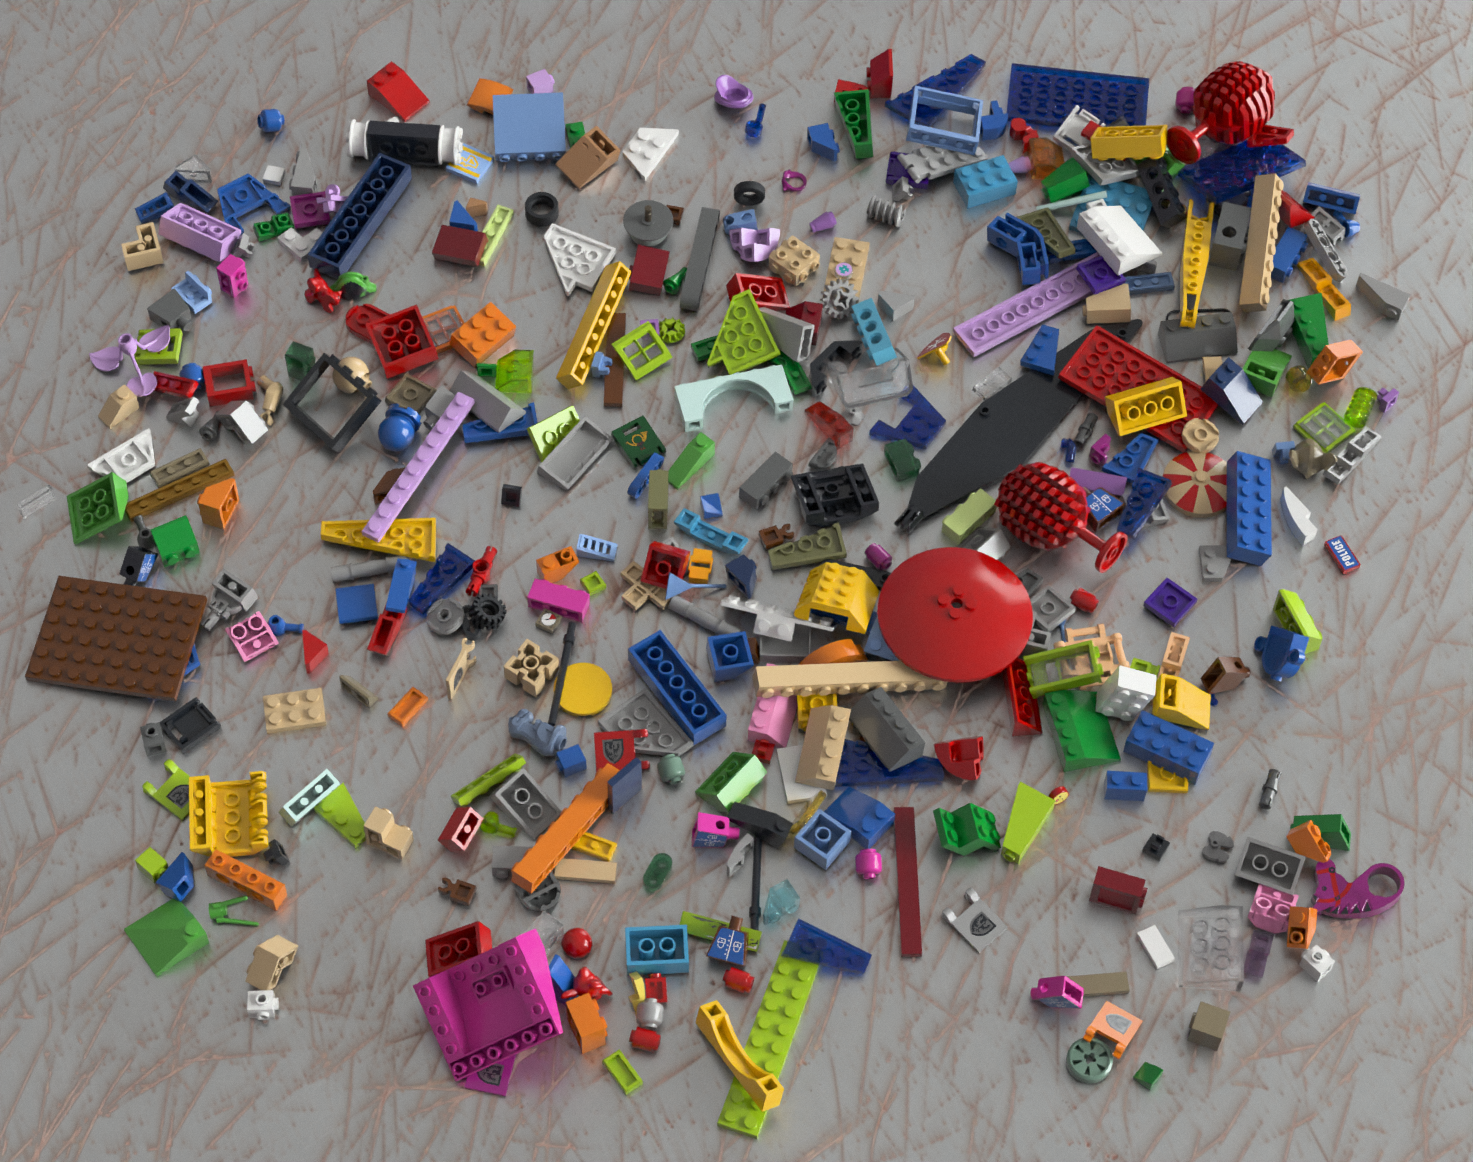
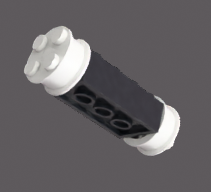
(405, 142)

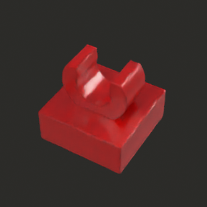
(763, 750)

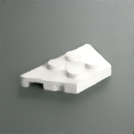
(648, 148)
(127, 459)

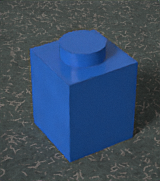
(570, 761)

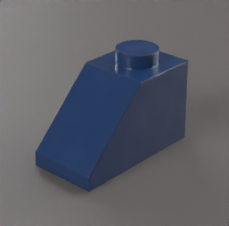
(742, 574)

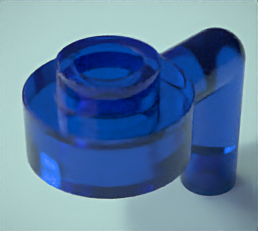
(755, 128)

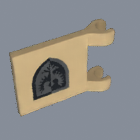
(460, 668)

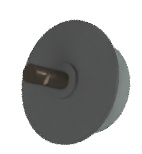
(648, 222)

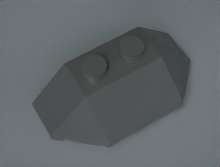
(1275, 328)

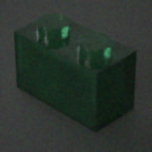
(299, 360)

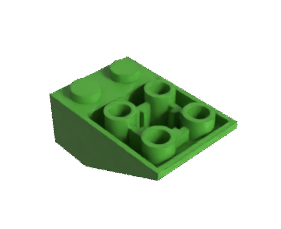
(1266, 369)

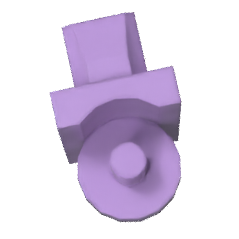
(333, 201)

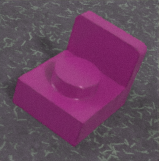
(1099, 450)

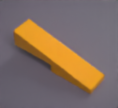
(1321, 282)

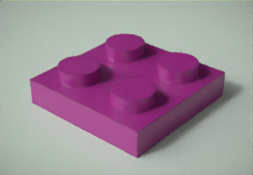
(307, 211)

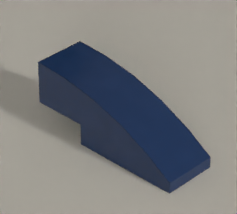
(189, 193)

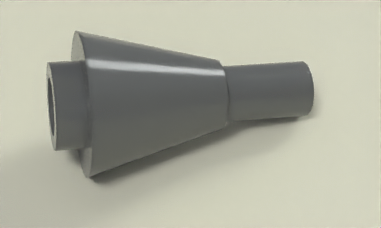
(210, 429)

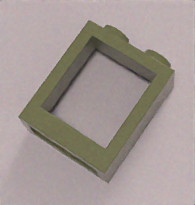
(658, 499)

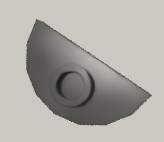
(825, 456)

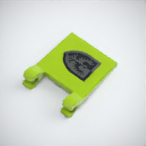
(173, 793)

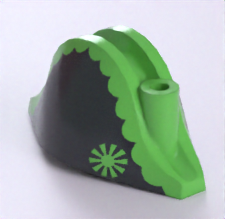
(353, 285)

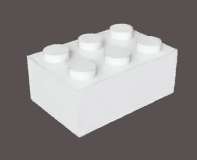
(1125, 693)

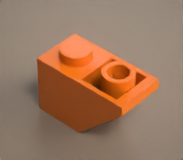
(556, 565)
(1308, 842)
(1301, 926)

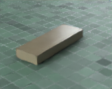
(179, 468)
(1102, 983)

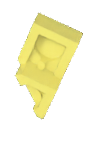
(639, 990)

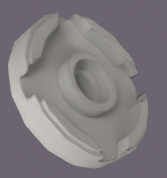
(442, 609)

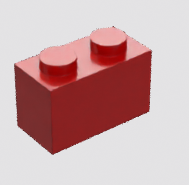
(460, 829)

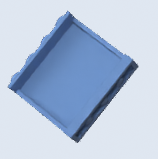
(529, 126)

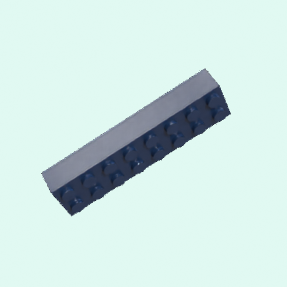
(360, 216)

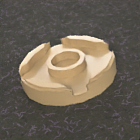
(1200, 435)

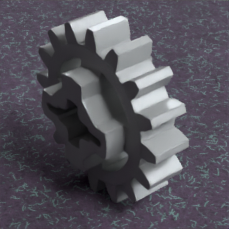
(832, 296)

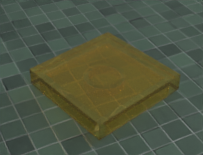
(807, 811)

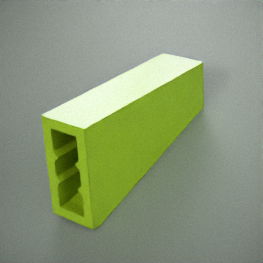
(1026, 819)

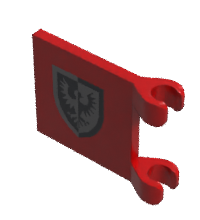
(617, 748)

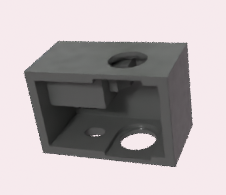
(1232, 224)

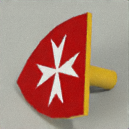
(938, 345)

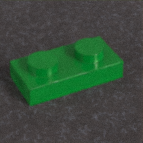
(574, 132)

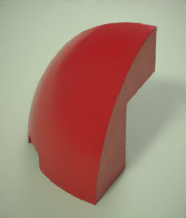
(961, 756)

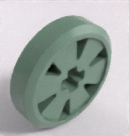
(1090, 1072)

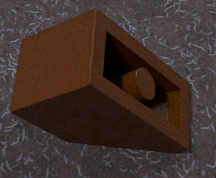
(386, 484)

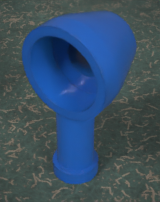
(1351, 227)
(281, 627)

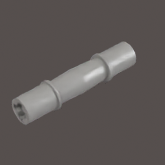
(364, 569)
(701, 616)

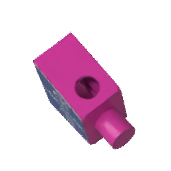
(712, 831)
(1058, 992)

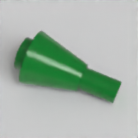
(674, 282)

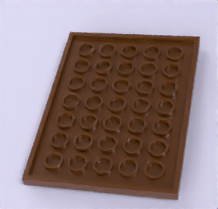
(116, 638)

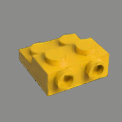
(805, 703)

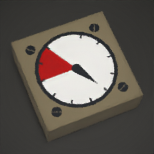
(548, 621)

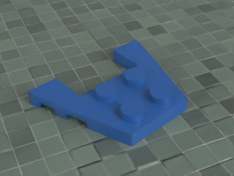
(244, 196)

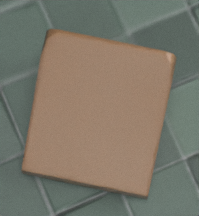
(476, 207)

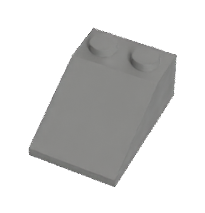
(526, 803)

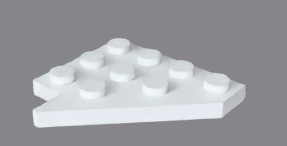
(577, 257)

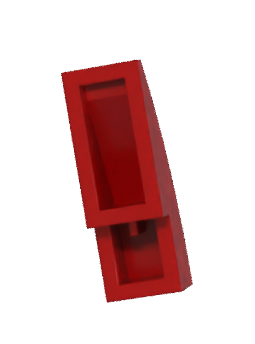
(386, 631)

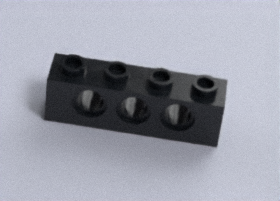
(1160, 200)

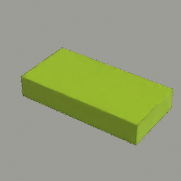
(622, 1072)

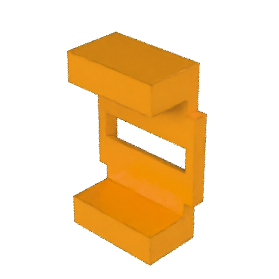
(700, 575)

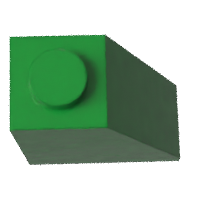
(1064, 181)
(1332, 829)

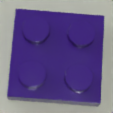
(1099, 275)
(1170, 602)

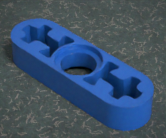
(642, 479)

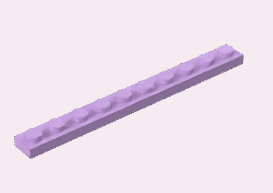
(418, 467)

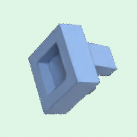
(598, 365)
(1282, 450)

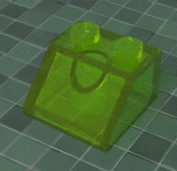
(515, 372)

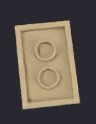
(294, 710)

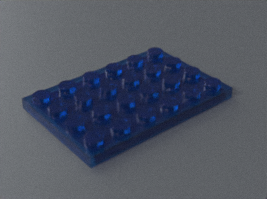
(1235, 169)

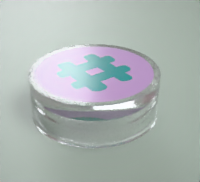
(843, 271)

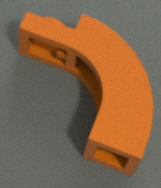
(836, 652)

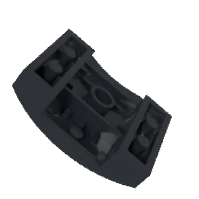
(835, 495)

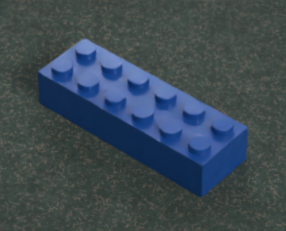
(1249, 508)
(677, 687)

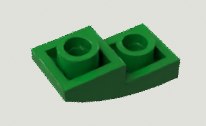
(273, 228)

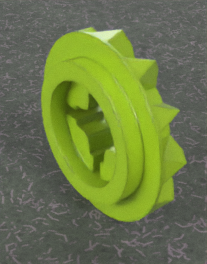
(671, 336)

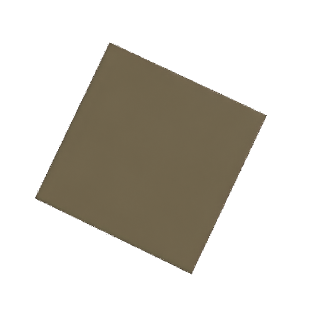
(410, 393)

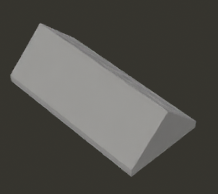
(490, 404)

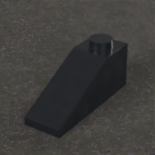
(760, 823)

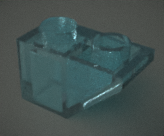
(780, 901)

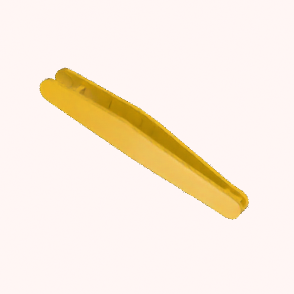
(1194, 261)

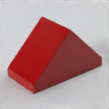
(314, 651)

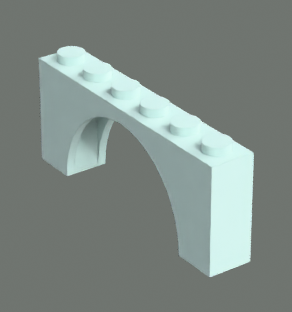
(766, 382)

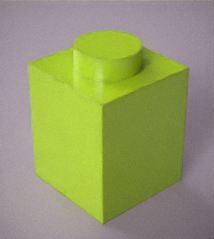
(151, 864)

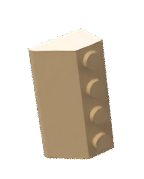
(823, 746)

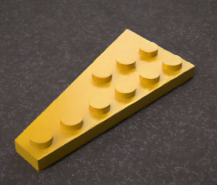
(404, 537)

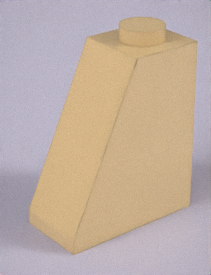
(1108, 306)

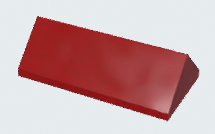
(1022, 707)

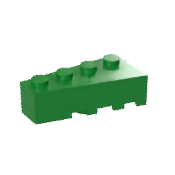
(856, 119)
(1309, 326)

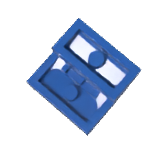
(356, 603)

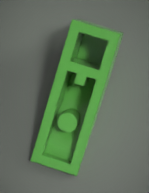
(691, 460)

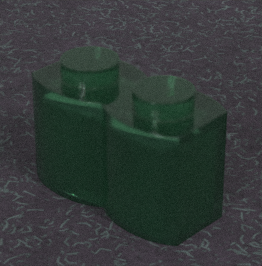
(902, 459)

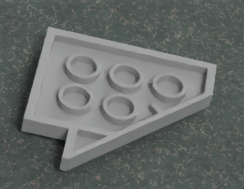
(645, 713)

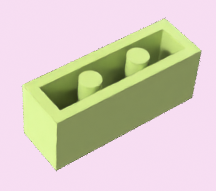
(968, 516)

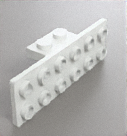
(774, 621)

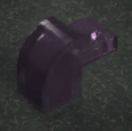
(1257, 953)

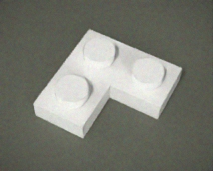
(299, 245)

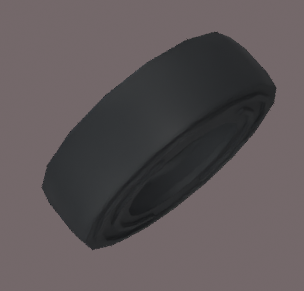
(749, 186)

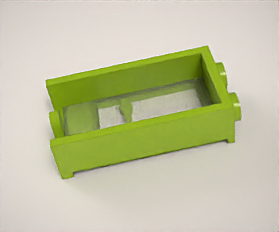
(1063, 668)

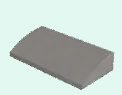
(574, 454)

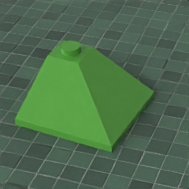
(97, 506)
(167, 936)

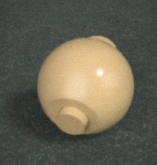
(359, 369)

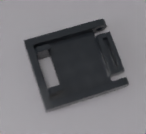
(192, 724)

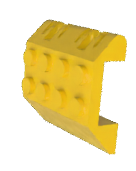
(840, 592)
(228, 815)

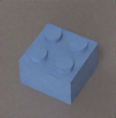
(822, 839)

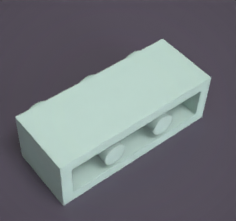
(309, 797)

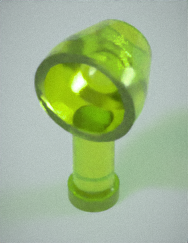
(491, 825)

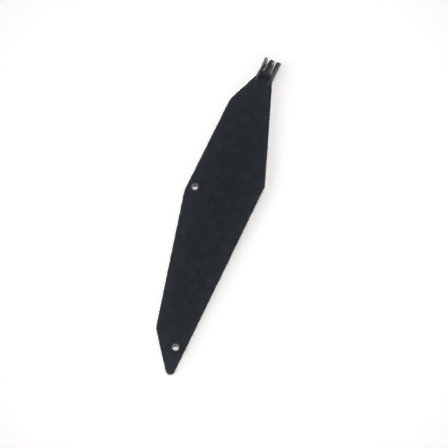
(1001, 437)

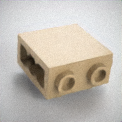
(794, 261)

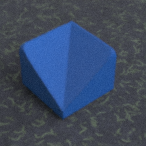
(711, 505)

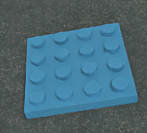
(1131, 197)

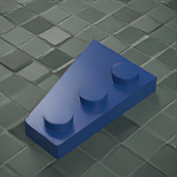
(1042, 351)
(1132, 457)

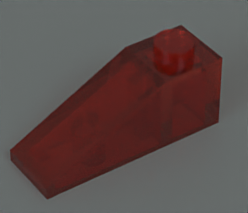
(831, 423)

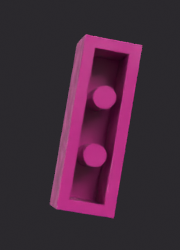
(559, 599)

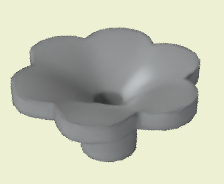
(853, 415)

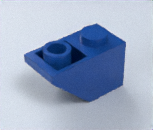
(822, 141)
(178, 878)

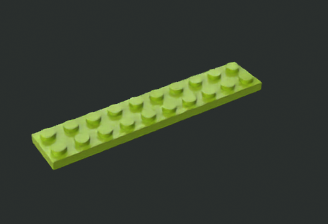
(770, 1038)

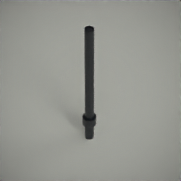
(568, 642)
(755, 910)

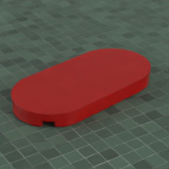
(361, 315)

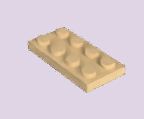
(852, 252)

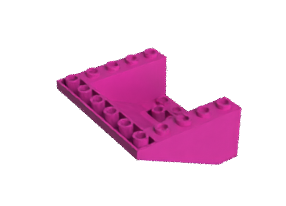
(492, 1005)

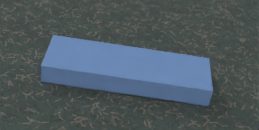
(1150, 283)

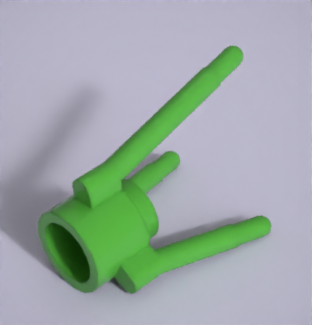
(219, 910)

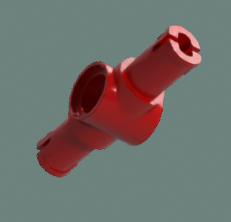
(481, 571)

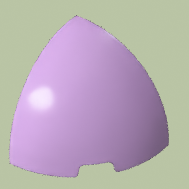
(754, 244)

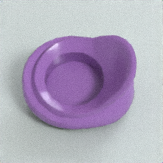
(731, 93)

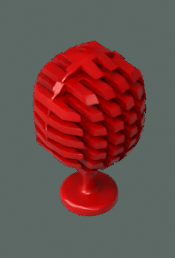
(1226, 108)
(1051, 512)

